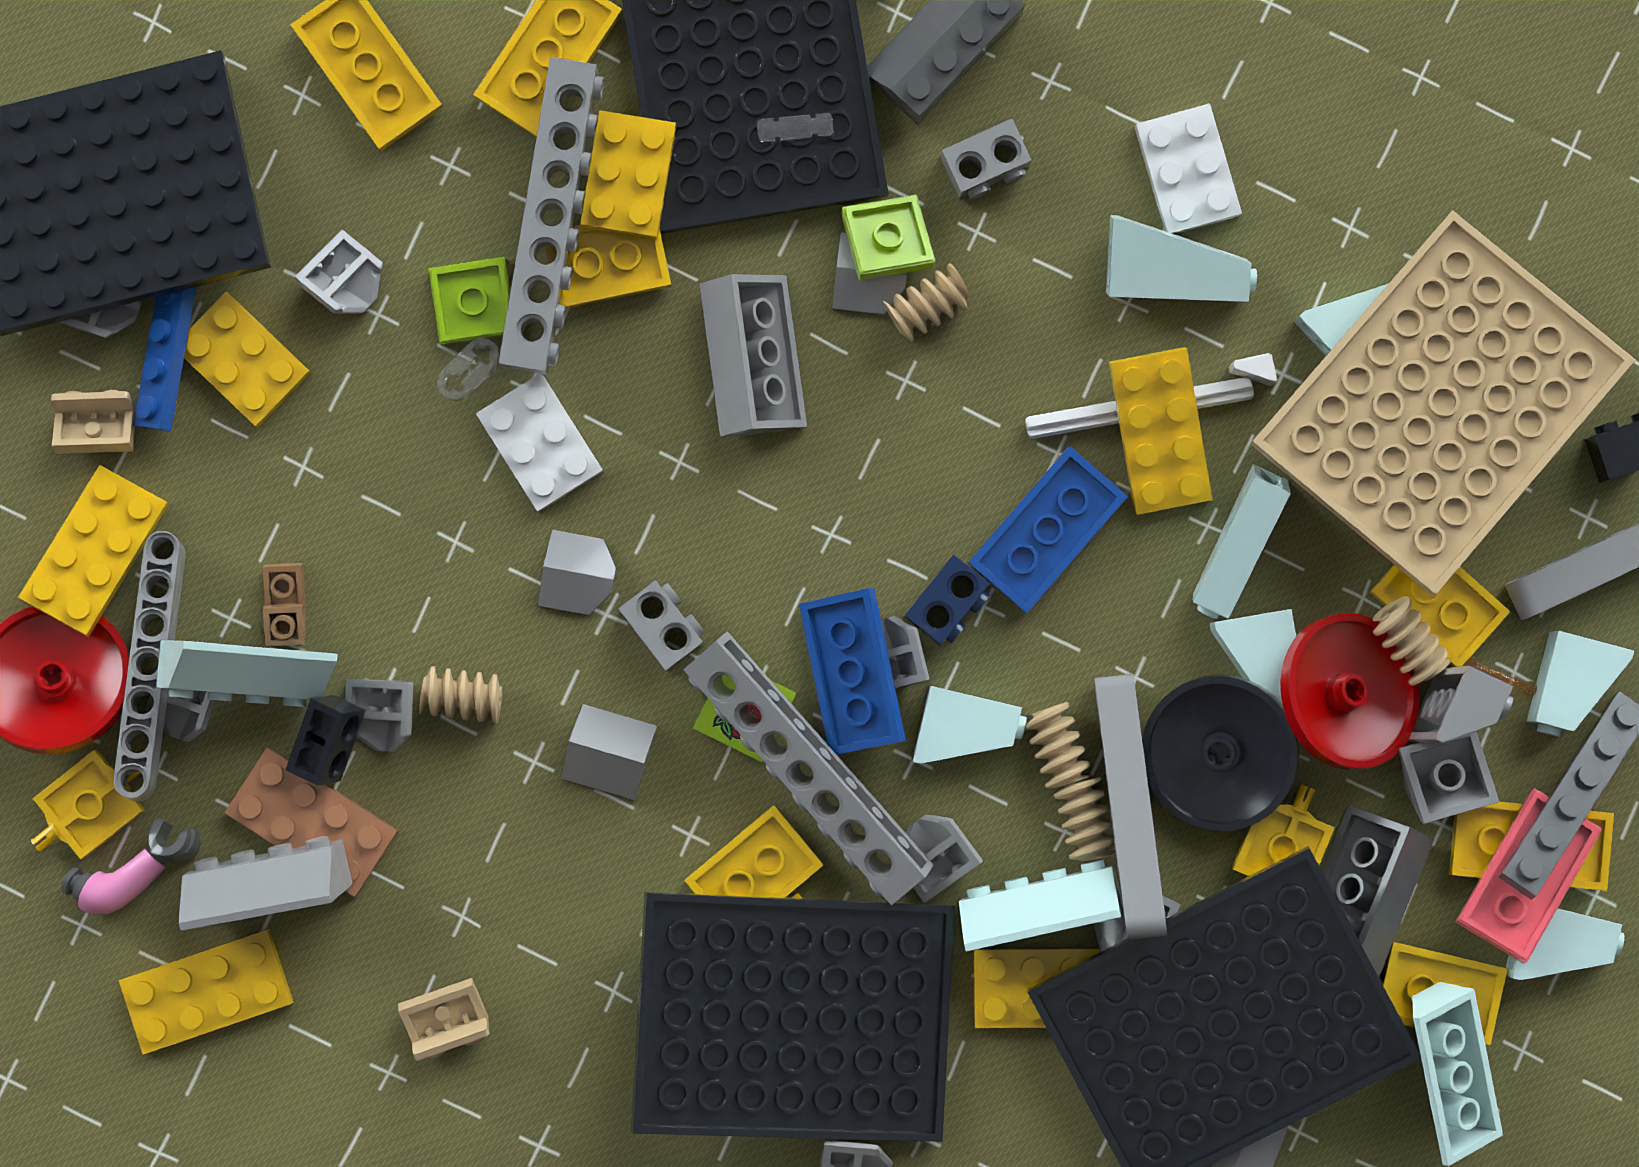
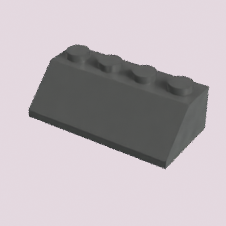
(939, 50)
(1374, 876)

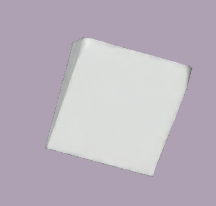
(1257, 368)

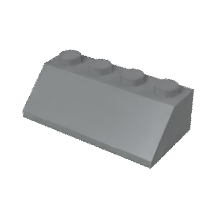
(753, 354)
(1460, 703)
(263, 883)

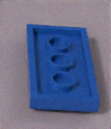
(1047, 529)
(852, 671)

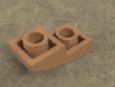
(284, 604)

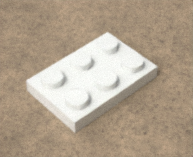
(1188, 169)
(539, 442)

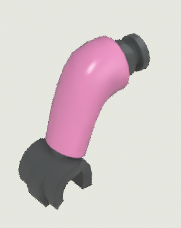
(112, 891)

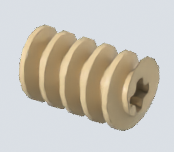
(929, 302)
(1411, 640)
(462, 695)
(1057, 746)
(1085, 820)

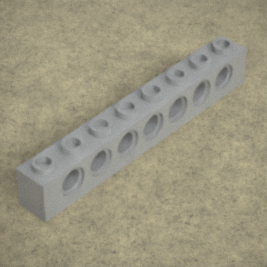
(562, 80)
(829, 772)

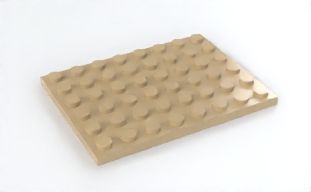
(1442, 403)

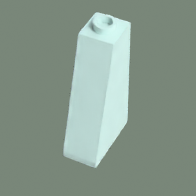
(1167, 266)
(1241, 542)

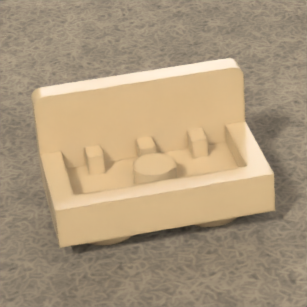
(93, 422)
(444, 1019)

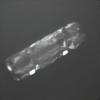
(795, 127)

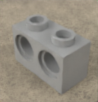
(980, 151)
(655, 630)

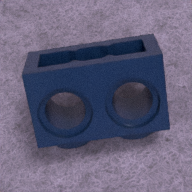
(940, 595)

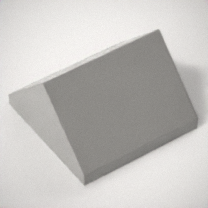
(608, 752)
(1447, 777)

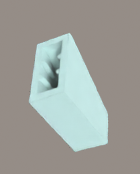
(1331, 321)
(1258, 646)
(1573, 680)
(964, 725)
(1570, 944)

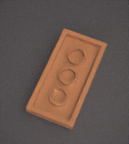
(295, 810)

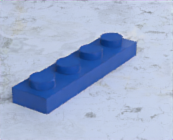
(164, 360)

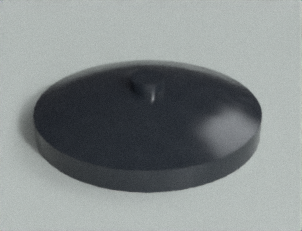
(1220, 753)

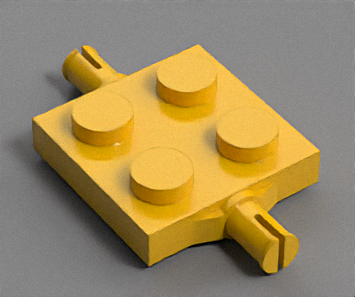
(85, 807)
(1283, 834)

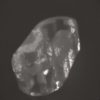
(461, 363)

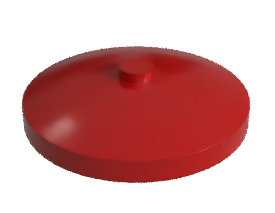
(58, 683)
(1347, 693)

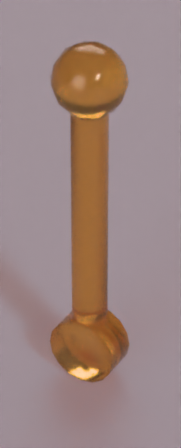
(1529, 688)

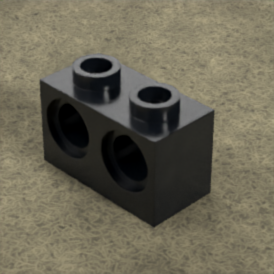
(325, 740)

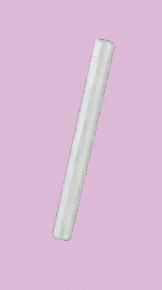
(1106, 413)

